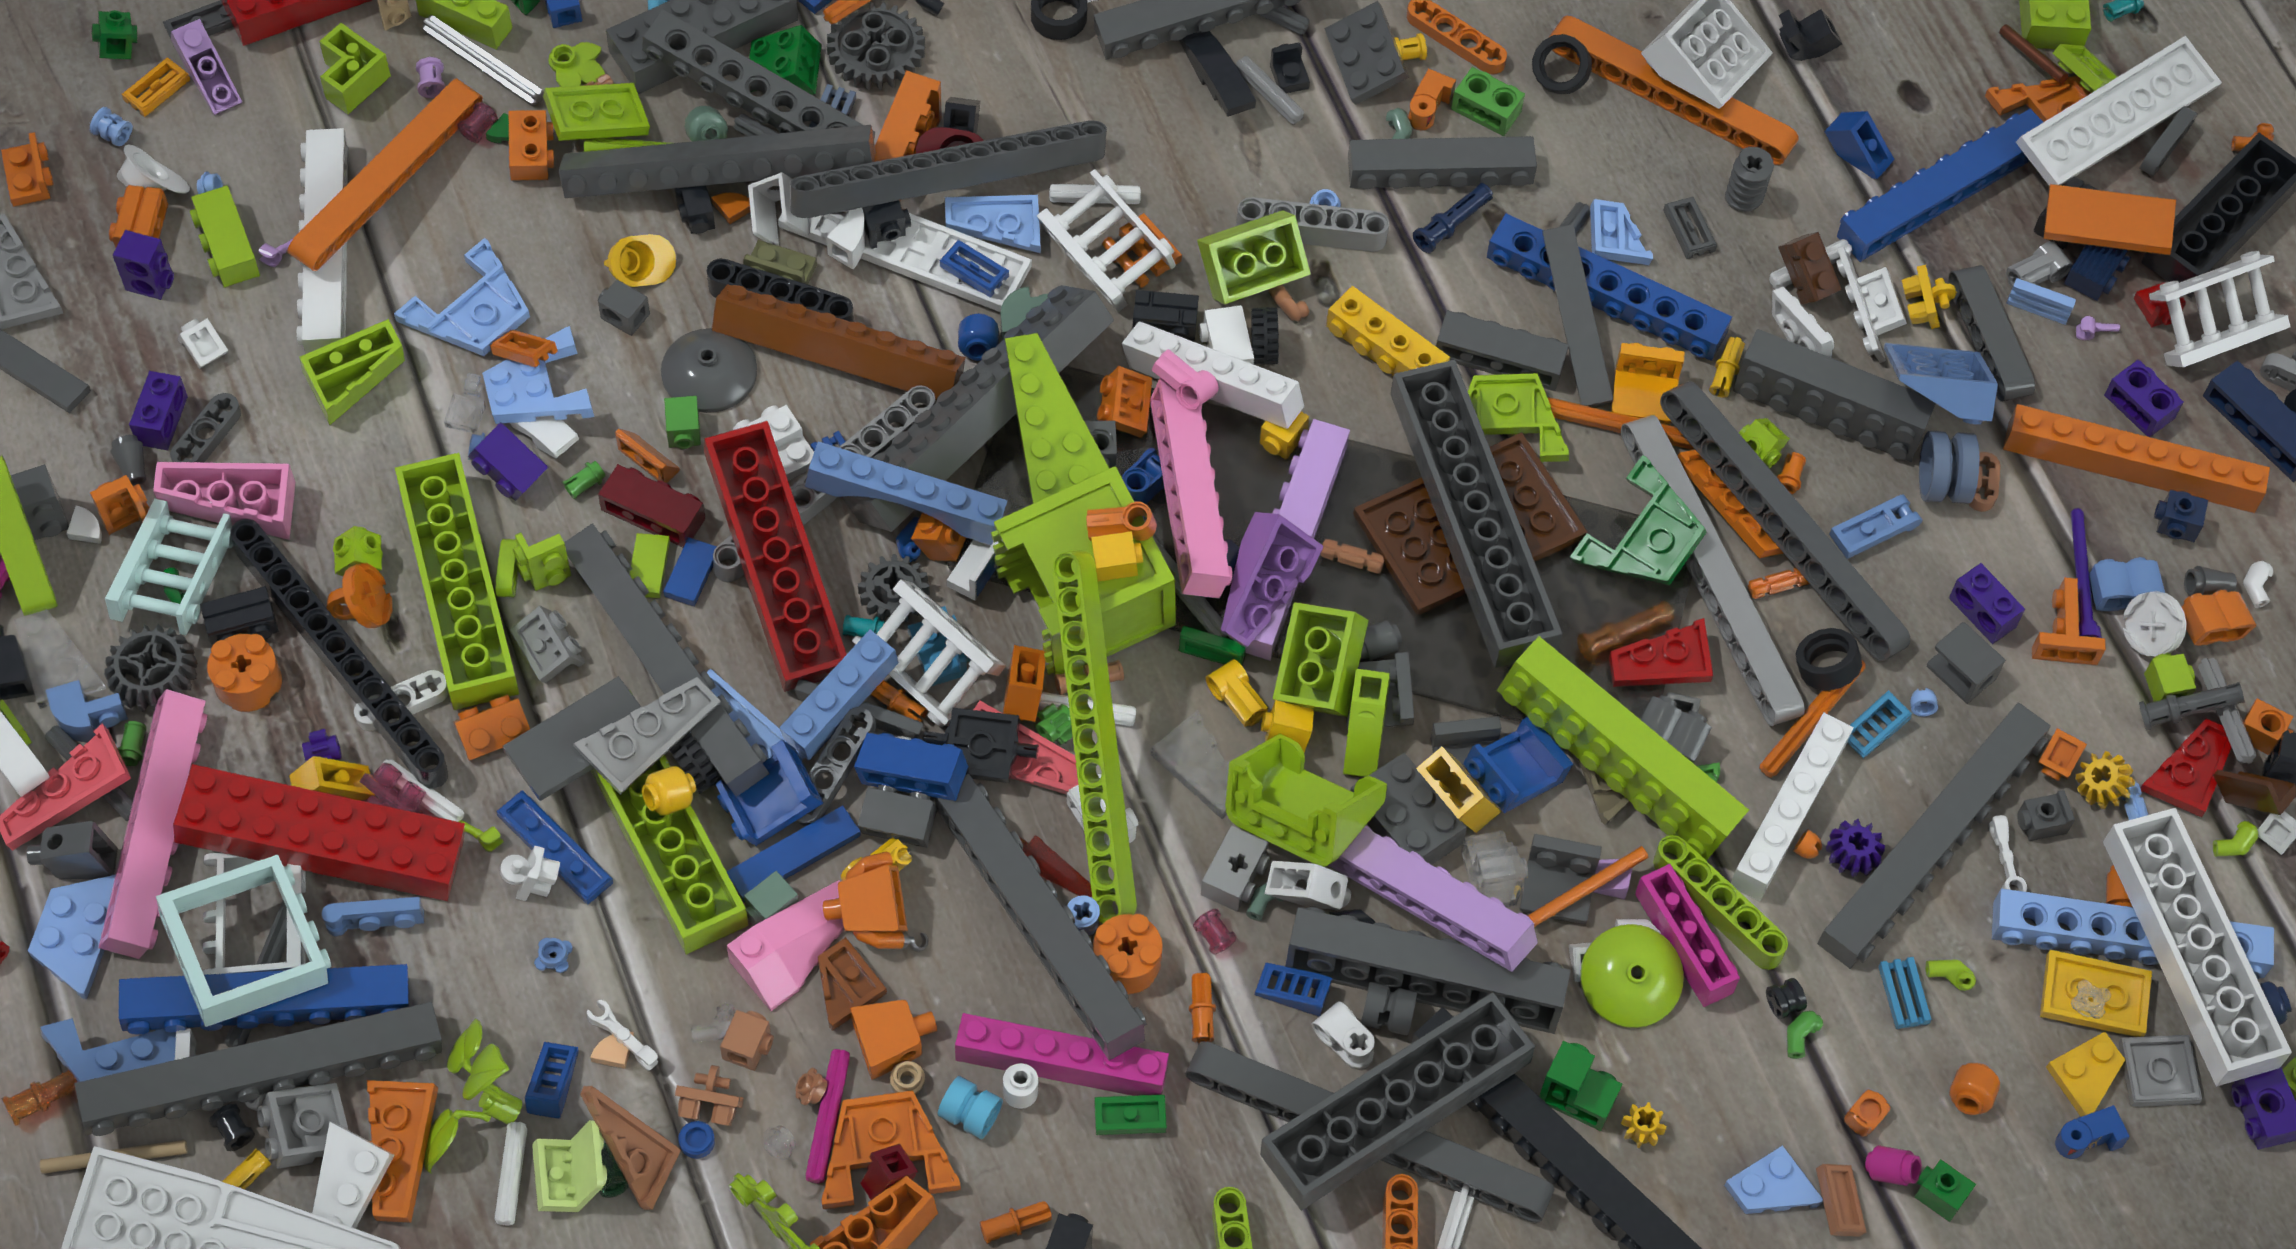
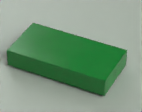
(1210, 646)

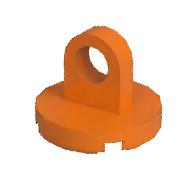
(364, 597)

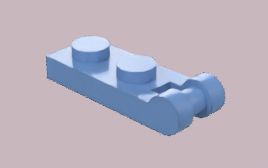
(1875, 526)
(372, 914)

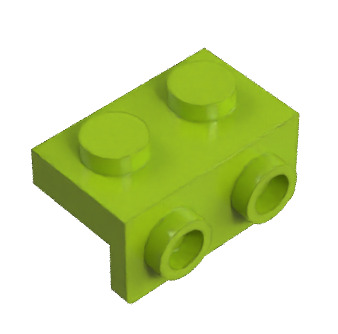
(542, 562)

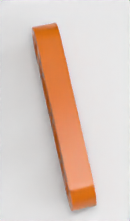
(1459, 32)

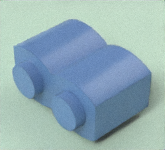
(2119, 582)

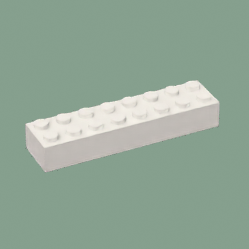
(2196, 947)

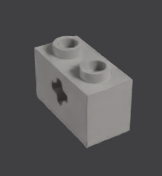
(1236, 851)

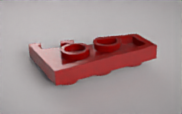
(2188, 773)

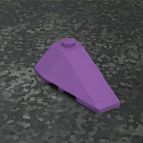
(1268, 567)

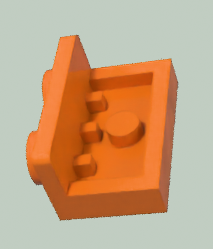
(120, 504)
(492, 727)

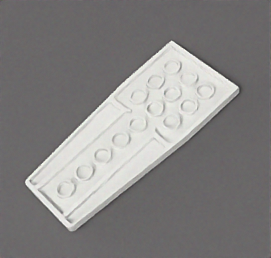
(160, 1206)

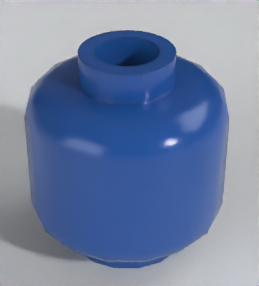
(977, 335)

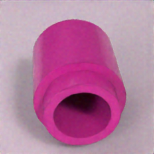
(1893, 1165)

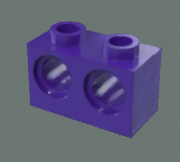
(143, 265)
(2141, 401)
(158, 410)
(1986, 603)

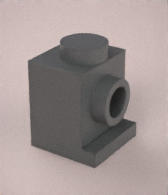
(2055, 822)

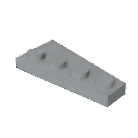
(22, 288)

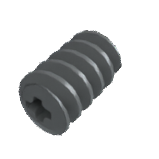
(1749, 179)

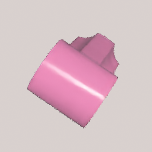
(1191, 386)

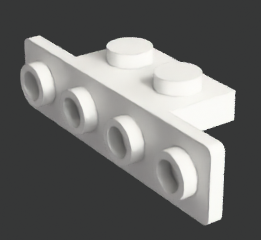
(1876, 303)

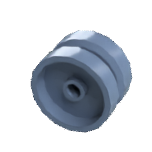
(1949, 467)

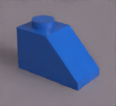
(1860, 143)

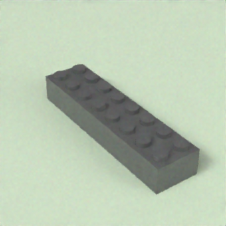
(1436, 969)
(1396, 1101)

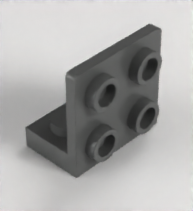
(1400, 701)
(1554, 869)

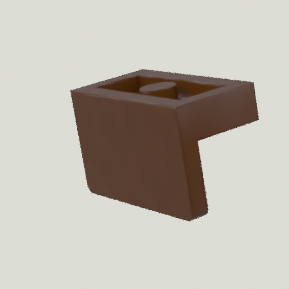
(2255, 791)

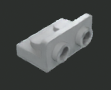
(547, 643)

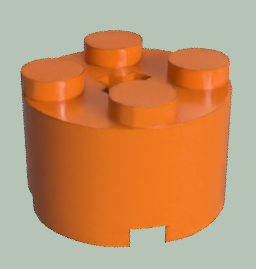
(244, 672)
(1134, 936)

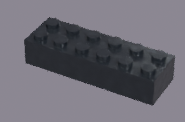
(2227, 211)

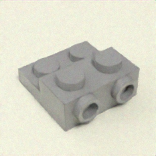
(299, 1122)

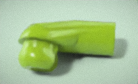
(2239, 844)
(1953, 971)

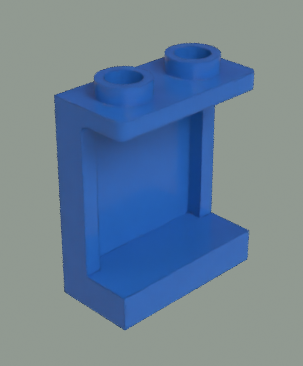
(1518, 766)
(774, 800)

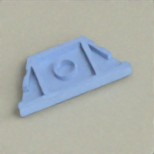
(71, 932)

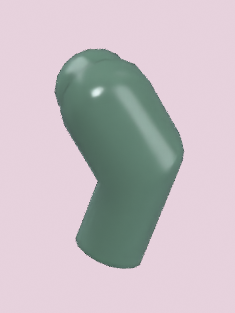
(1401, 122)

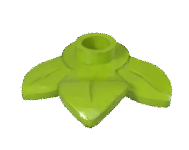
(579, 65)

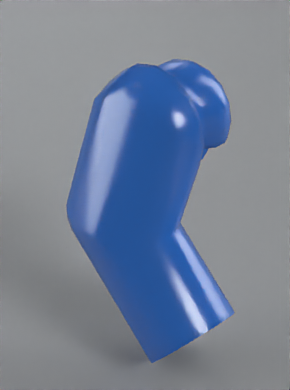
(904, 543)

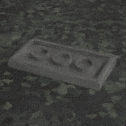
(547, 752)

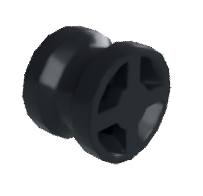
(1786, 998)

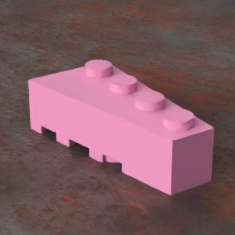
(239, 489)

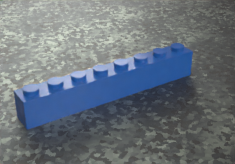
(1937, 188)
(349, 995)

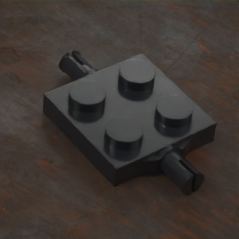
(987, 742)

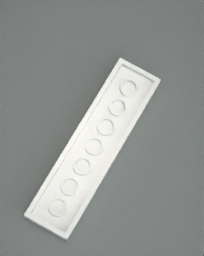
(2118, 112)

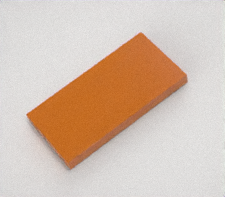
(2110, 219)

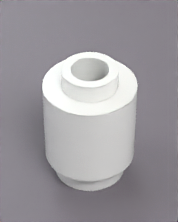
(1020, 1085)

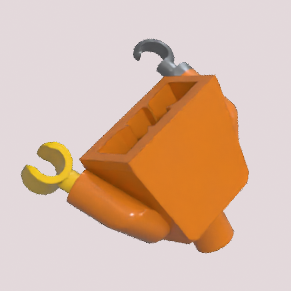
(873, 903)

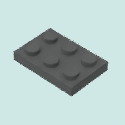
(1366, 53)

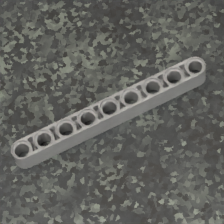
(876, 430)

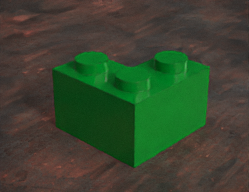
(1578, 1089)

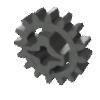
(878, 584)

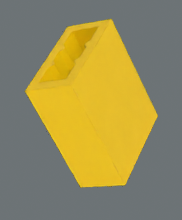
(1458, 789)

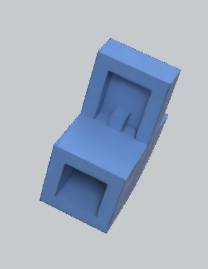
(80, 717)

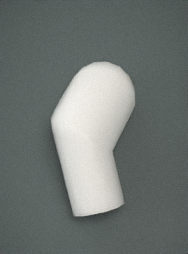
(2254, 582)

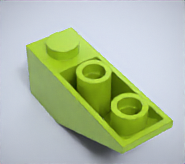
(1366, 722)

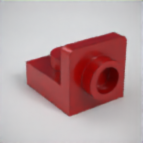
(2154, 311)

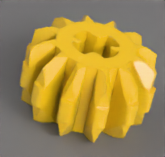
(2103, 791)

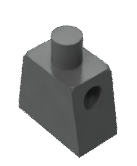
(75, 851)

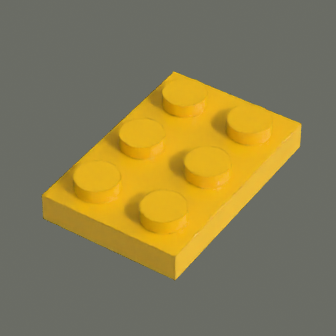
(2128, 986)

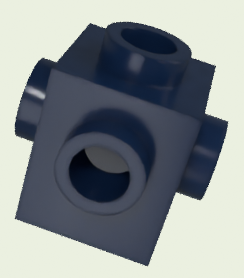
(2181, 515)

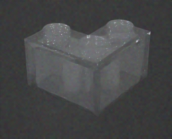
(1495, 866)

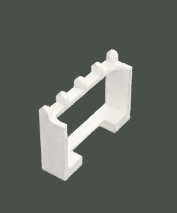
(295, 951)

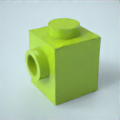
(2170, 675)

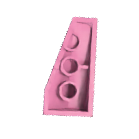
(785, 947)

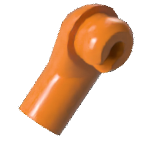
(2240, 142)

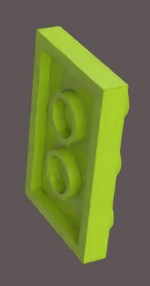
(596, 111)

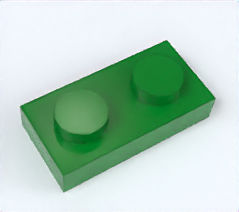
(1130, 1114)

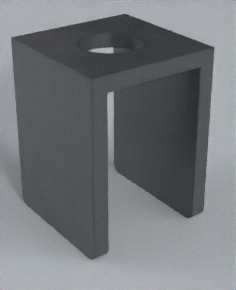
(1966, 662)

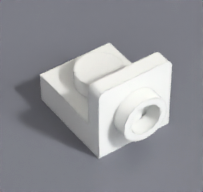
(202, 342)

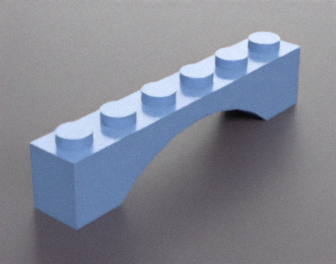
(853, 474)

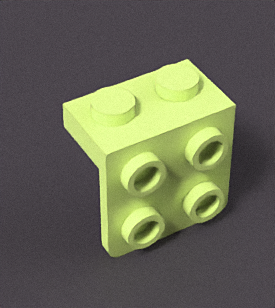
(569, 1170)

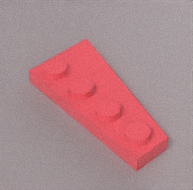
(1051, 770)
(77, 783)

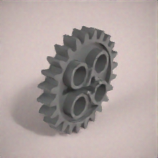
(876, 45)

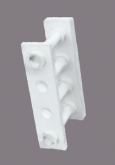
(1094, 268)
(2239, 331)
(957, 641)

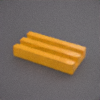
(159, 89)

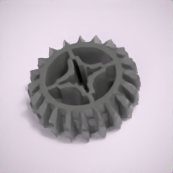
(143, 659)

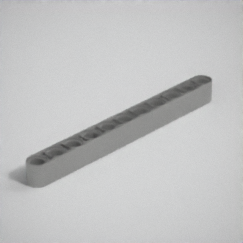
(1721, 585)

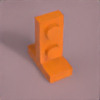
(2065, 642)

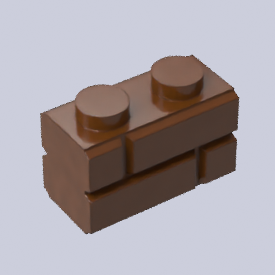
(1809, 268)

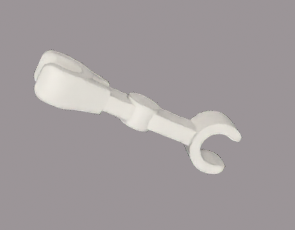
(2000, 833)
(644, 1054)

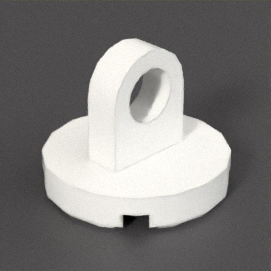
(2154, 623)

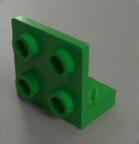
(791, 55)

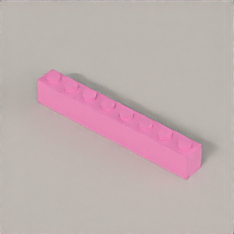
(1190, 495)
(150, 830)

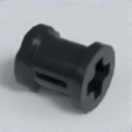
(231, 1127)

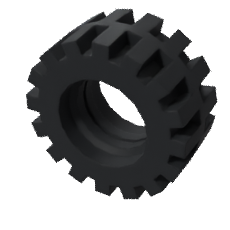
(1265, 335)
(695, 762)

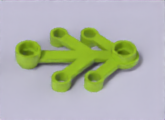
(777, 1219)

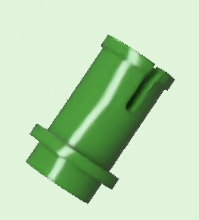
(584, 479)
(132, 743)

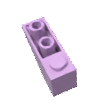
(205, 66)

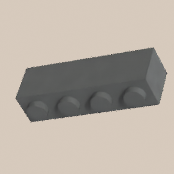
(1501, 349)

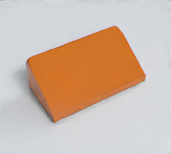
(646, 456)

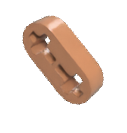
(1989, 482)

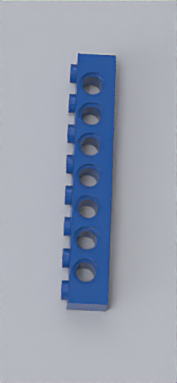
(1625, 287)

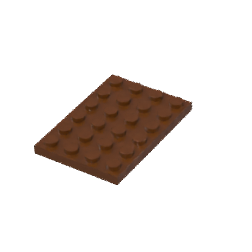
(1413, 544)

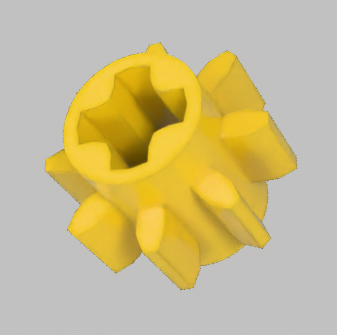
(1644, 1116)

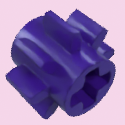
(322, 746)

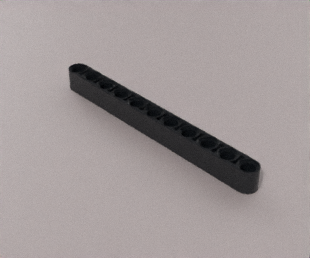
(340, 664)

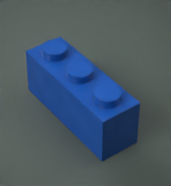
(911, 765)

